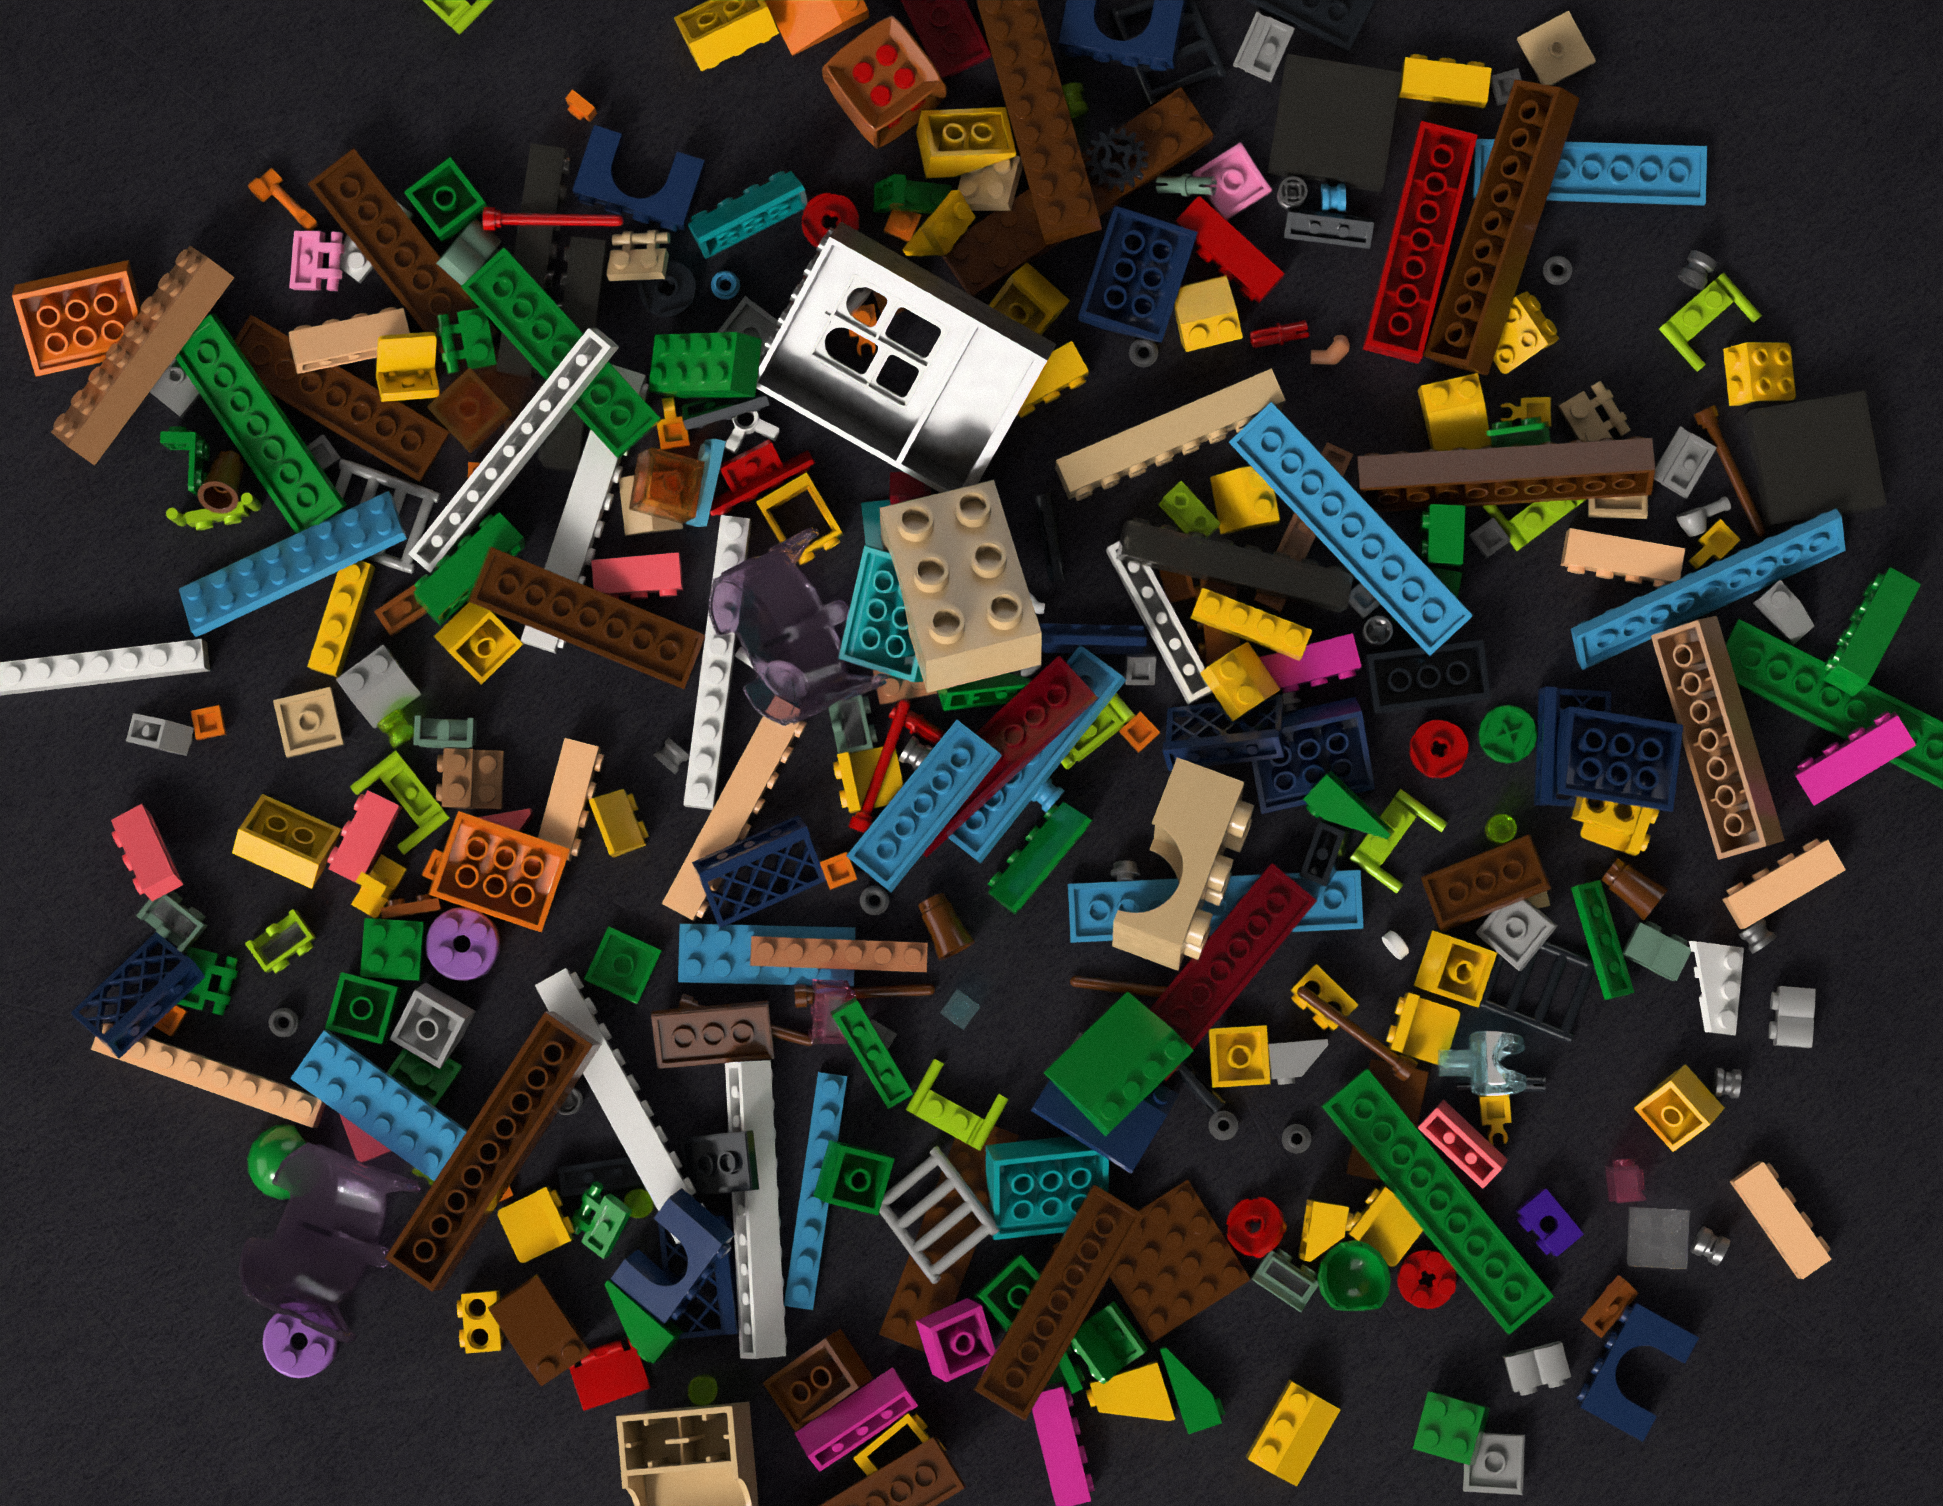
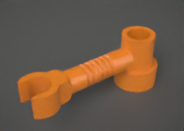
(269, 185)

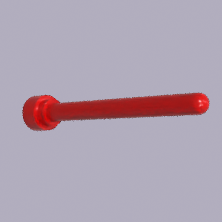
(495, 219)
(863, 819)

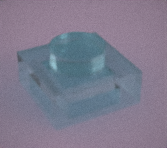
(960, 1009)

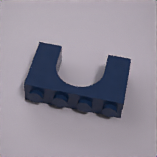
(1153, 47)
(668, 206)
(704, 1242)
(1636, 1329)

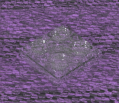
(1658, 1238)

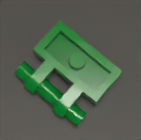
(475, 337)
(200, 993)
(607, 1223)

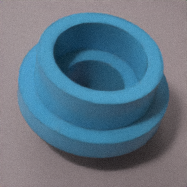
(725, 276)

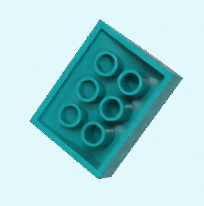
(748, 214)
(877, 620)
(1040, 1184)

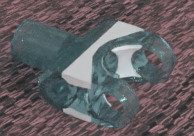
(1483, 1063)

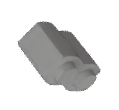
(1793, 1017)
(1537, 1367)

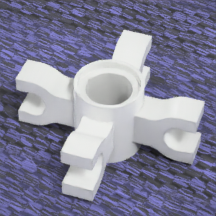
(739, 432)

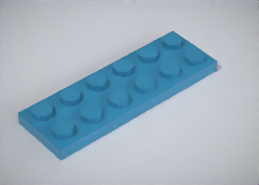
(924, 805)
(724, 955)
(379, 1104)

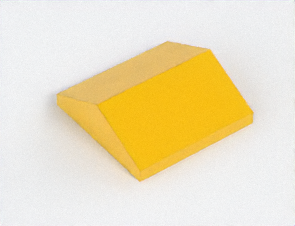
(1239, 1056)

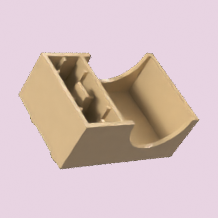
(961, 586)
(1193, 827)
(689, 1456)

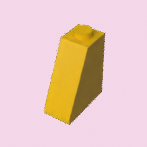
(1133, 1393)

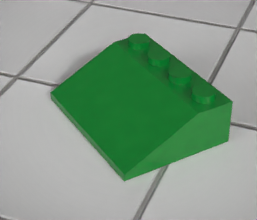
(1039, 857)
(1118, 1062)

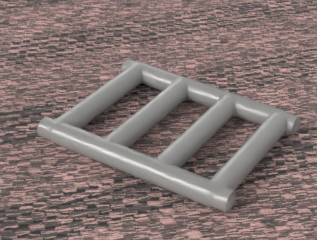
(402, 488)
(971, 1204)

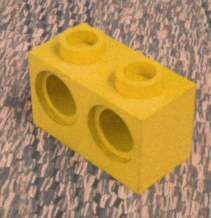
(1606, 816)
(1328, 992)
(472, 1322)

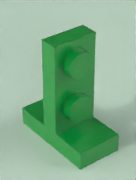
(908, 195)

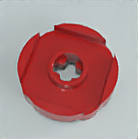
(825, 205)
(1443, 733)
(1268, 1236)
(1420, 1295)

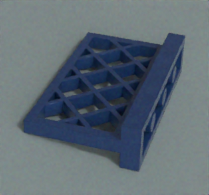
(1093, 637)
(1547, 741)
(1225, 747)
(745, 853)
(150, 1005)
(725, 1284)

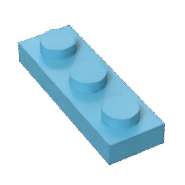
(711, 453)

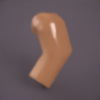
(1333, 354)

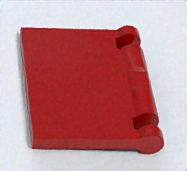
(609, 1374)

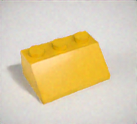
(725, 29)
(286, 841)
(1323, 1227)
(1292, 1433)

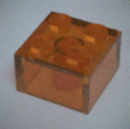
(469, 410)
(666, 485)

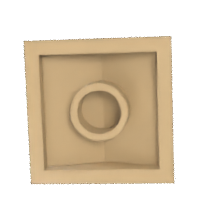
(640, 523)

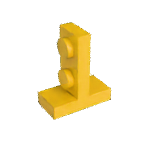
(378, 886)

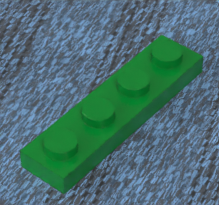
(1602, 940)
(871, 1052)

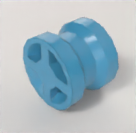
(1333, 197)
(1048, 795)

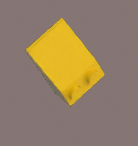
(963, 140)
(1455, 413)

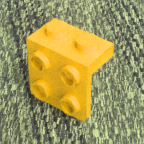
(942, 227)
(1523, 333)
(407, 366)
(1759, 372)
(856, 773)
(1627, 844)
(1422, 1028)
(536, 1224)
(1385, 1226)

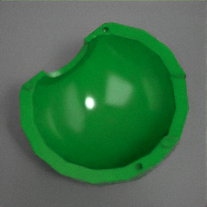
(268, 1153)
(1354, 1277)

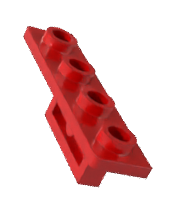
(755, 472)

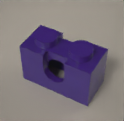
(1564, 1231)

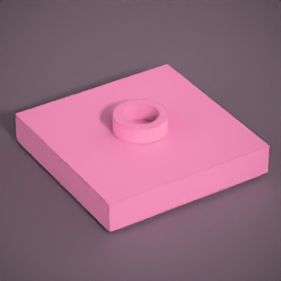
(1237, 181)

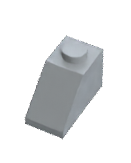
(1784, 612)
(160, 734)
(1293, 1059)

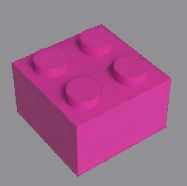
(956, 1339)

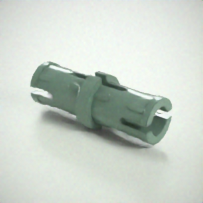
(1186, 185)

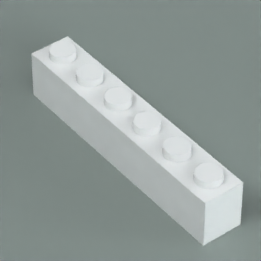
(1162, 626)

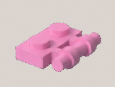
(307, 260)

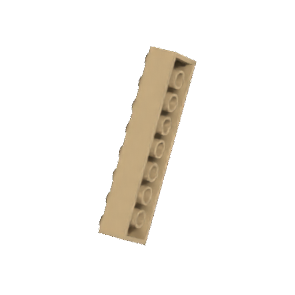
(1167, 435)

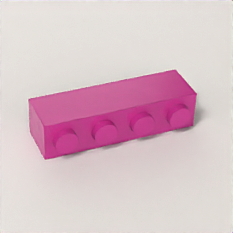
(1318, 663)
(1853, 758)
(856, 1419)
(1060, 1447)

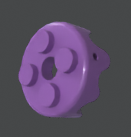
(482, 951)
(292, 1361)

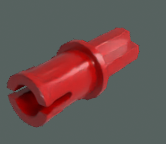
(1279, 334)
(920, 726)

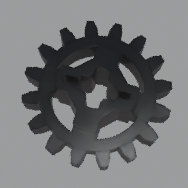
(1127, 152)

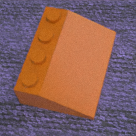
(813, 21)
(75, 315)
(499, 871)

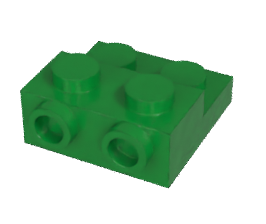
(424, 1077)

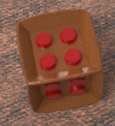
(884, 81)

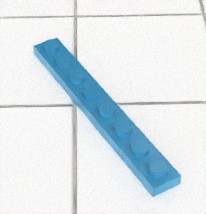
(811, 1210)

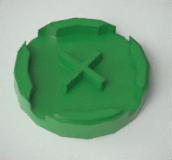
(1507, 734)

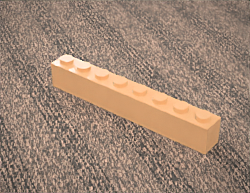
(733, 810)
(220, 1079)

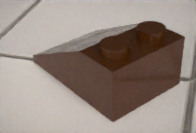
(539, 1330)
(818, 1380)

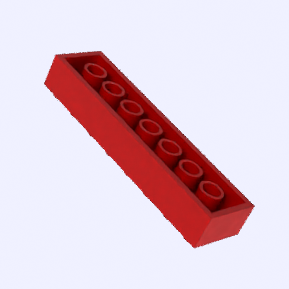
(1420, 242)

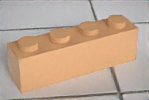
(345, 340)
(1621, 557)
(569, 795)
(1783, 884)
(1781, 1220)

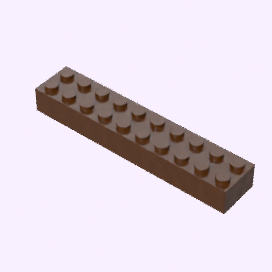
(1040, 118)
(1501, 226)
(1012, 238)
(1507, 474)
(493, 1151)

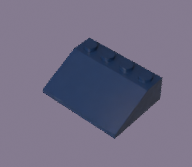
(1137, 275)
(1314, 744)
(1618, 758)
(1126, 1141)

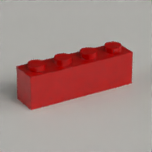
(1230, 251)

